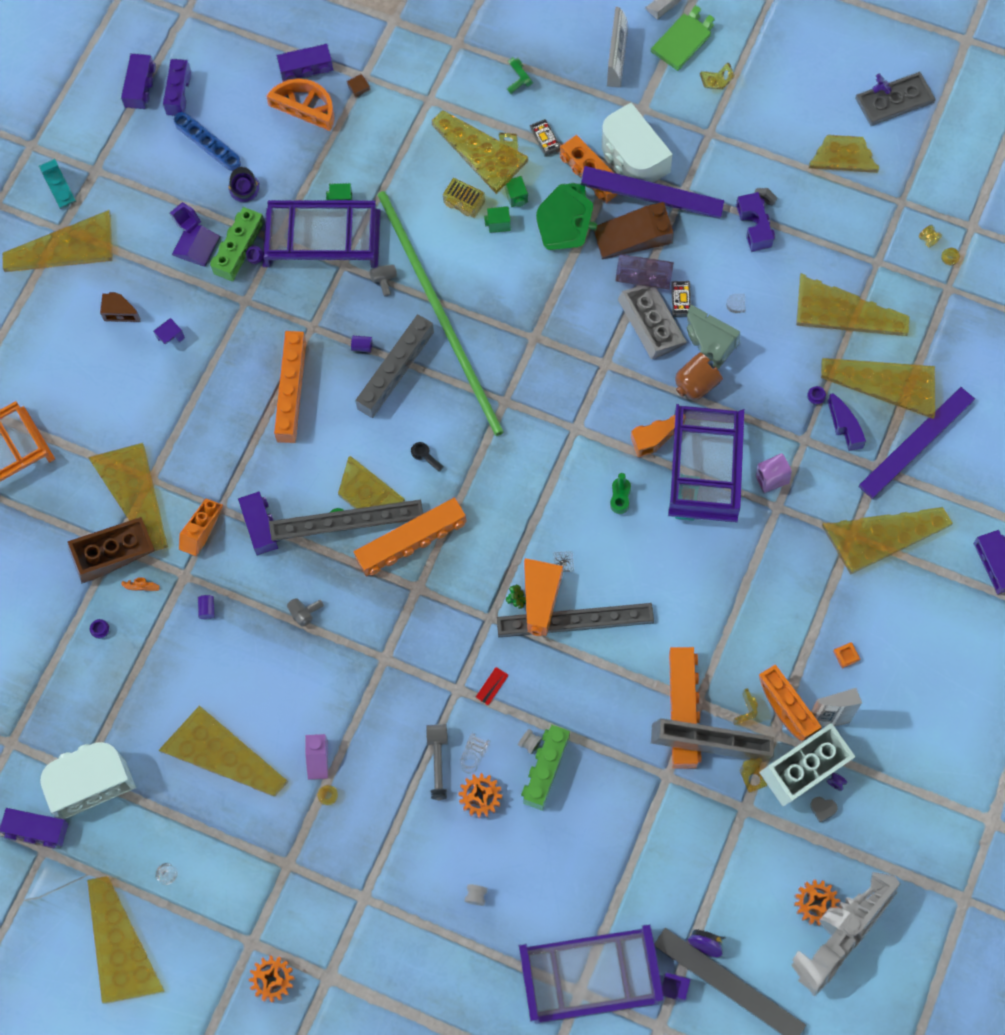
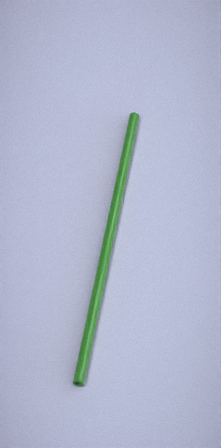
(440, 313)

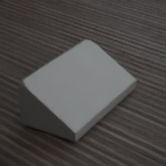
(660, 7)

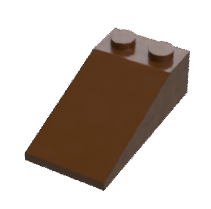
(635, 231)
(109, 549)

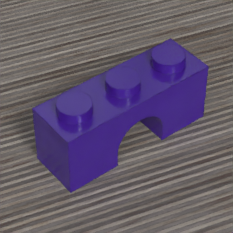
(178, 77)
(752, 208)

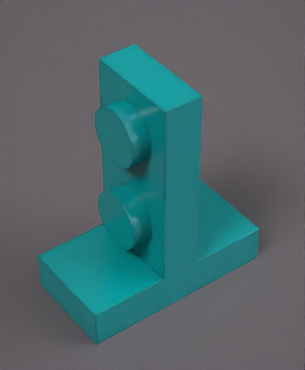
(57, 183)

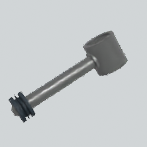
(437, 736)

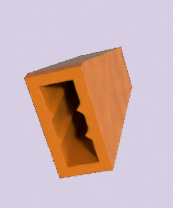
(541, 589)

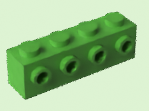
(239, 238)
(546, 768)

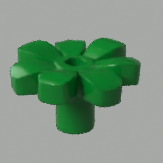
(516, 596)

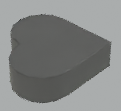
(768, 196)
(823, 808)

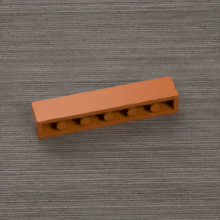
(290, 387)
(410, 536)
(684, 700)

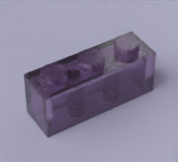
(644, 271)

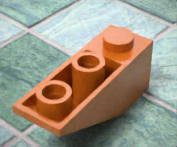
(652, 437)
(198, 528)

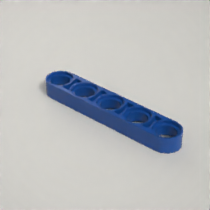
(204, 134)

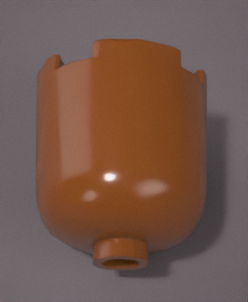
(697, 378)

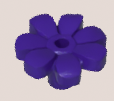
(881, 85)

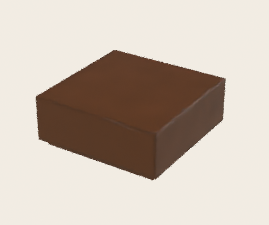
(358, 85)

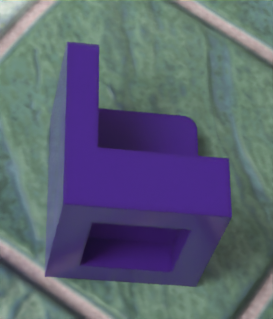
(185, 217)
(168, 331)
(675, 987)

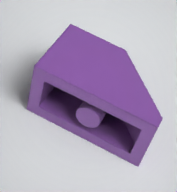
(316, 756)

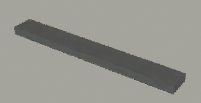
(345, 520)
(581, 619)
(728, 984)

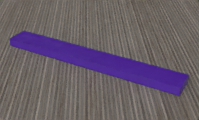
(652, 192)
(916, 443)

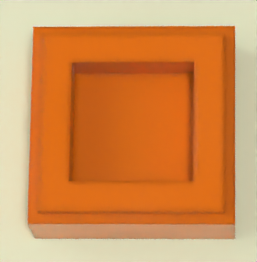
(846, 655)

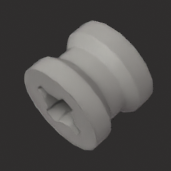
(530, 741)
(476, 895)

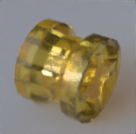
(930, 236)

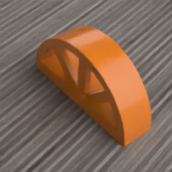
(312, 115)
(788, 704)

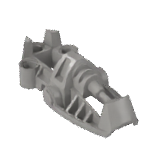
(847, 929)

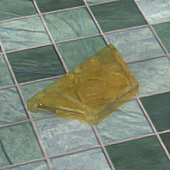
(844, 154)
(363, 488)

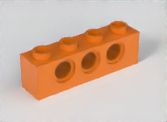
(578, 148)

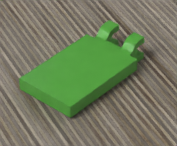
(683, 39)

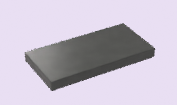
(906, 95)

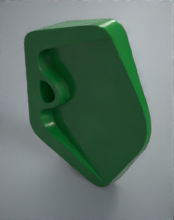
(564, 218)

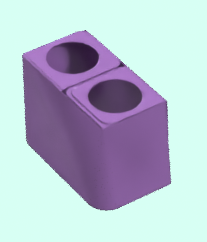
(773, 473)

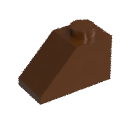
(117, 309)

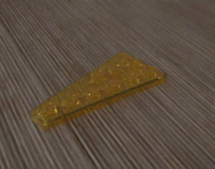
(487, 156)
(76, 244)
(841, 310)
(895, 383)
(131, 484)
(877, 537)
(215, 749)
(120, 956)

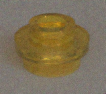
(950, 252)
(325, 789)

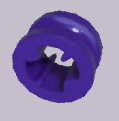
(837, 781)

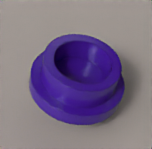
(254, 254)
(816, 395)
(99, 628)

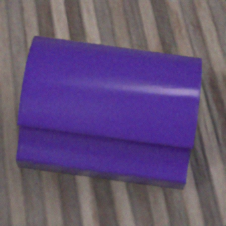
(361, 343)
(206, 607)

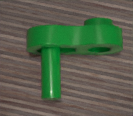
(517, 65)
(621, 489)

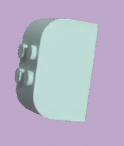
(634, 146)
(807, 764)
(85, 779)

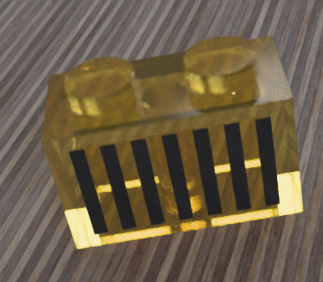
(463, 197)

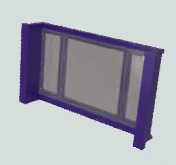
(322, 230)
(707, 464)
(591, 975)

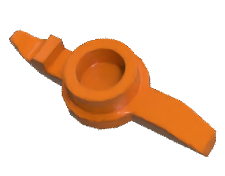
(140, 584)

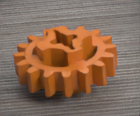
(487, 793)
(811, 894)
(269, 987)

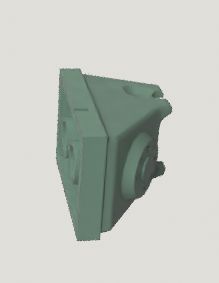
(711, 336)

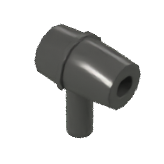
(382, 274)
(302, 614)

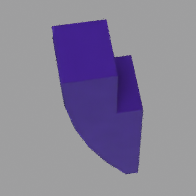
(846, 423)

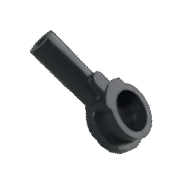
(421, 451)

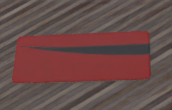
(491, 686)

